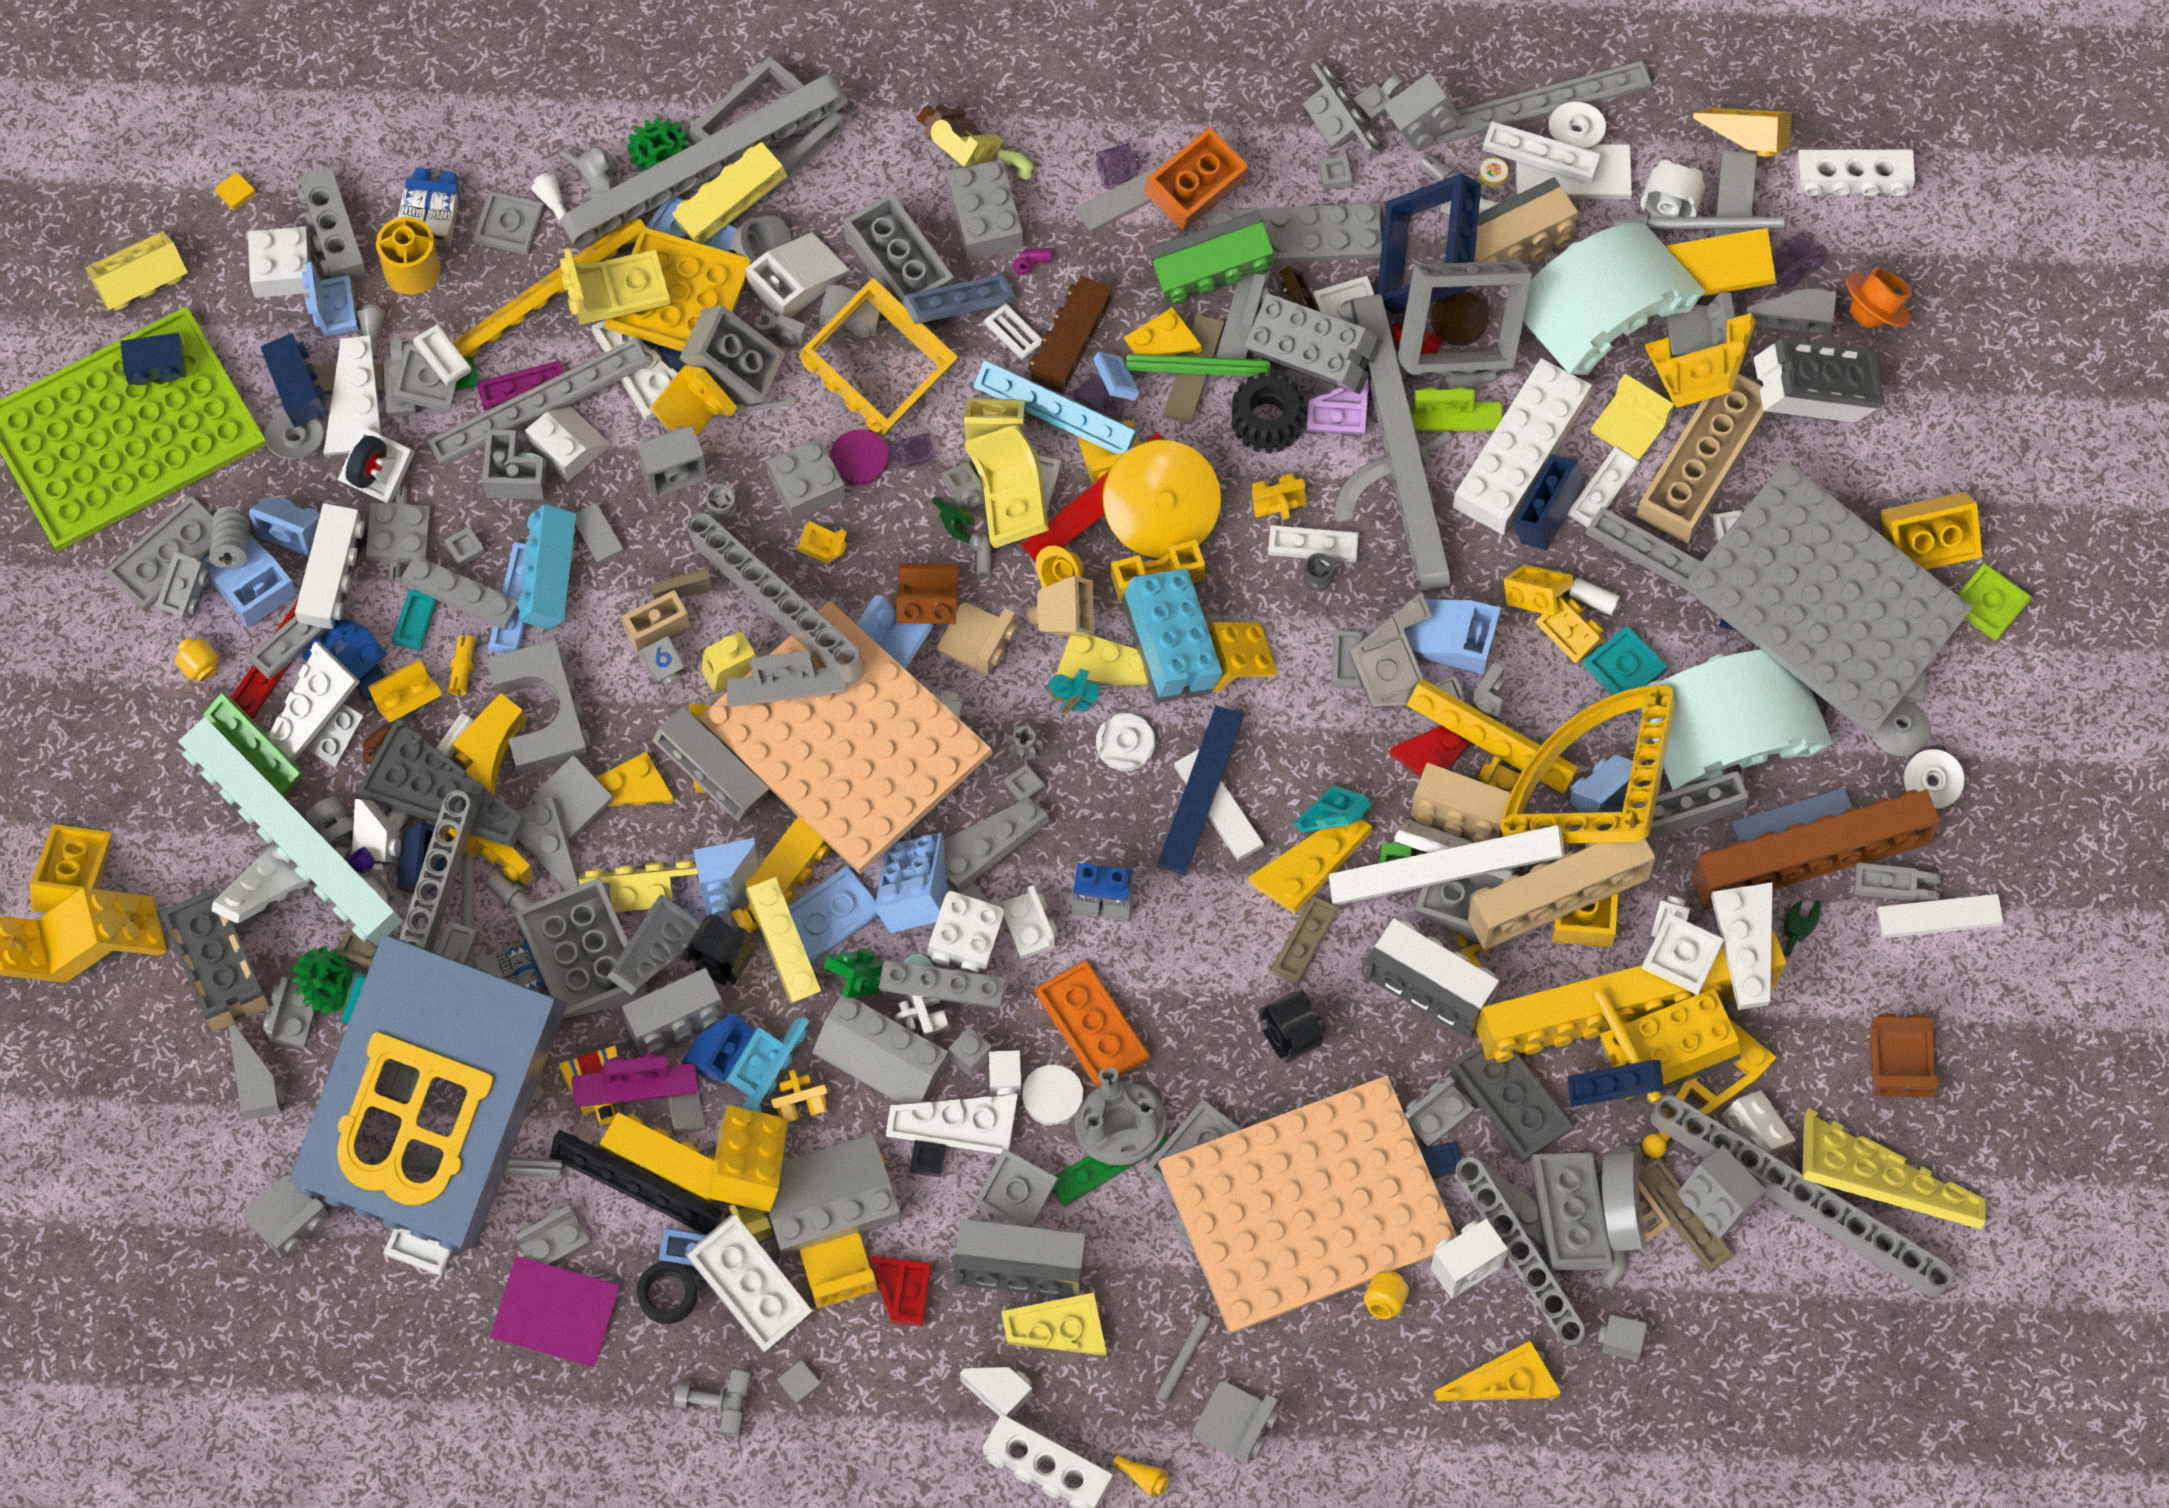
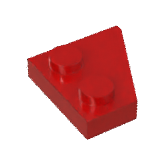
(1435, 747)
(903, 1288)

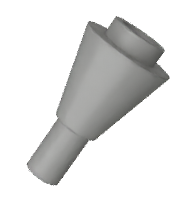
(371, 323)
(1467, 380)

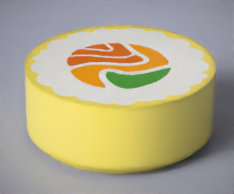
(1493, 172)

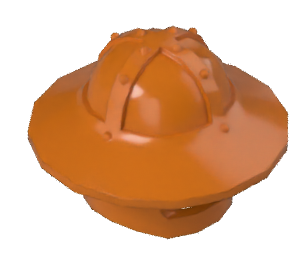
(1875, 301)

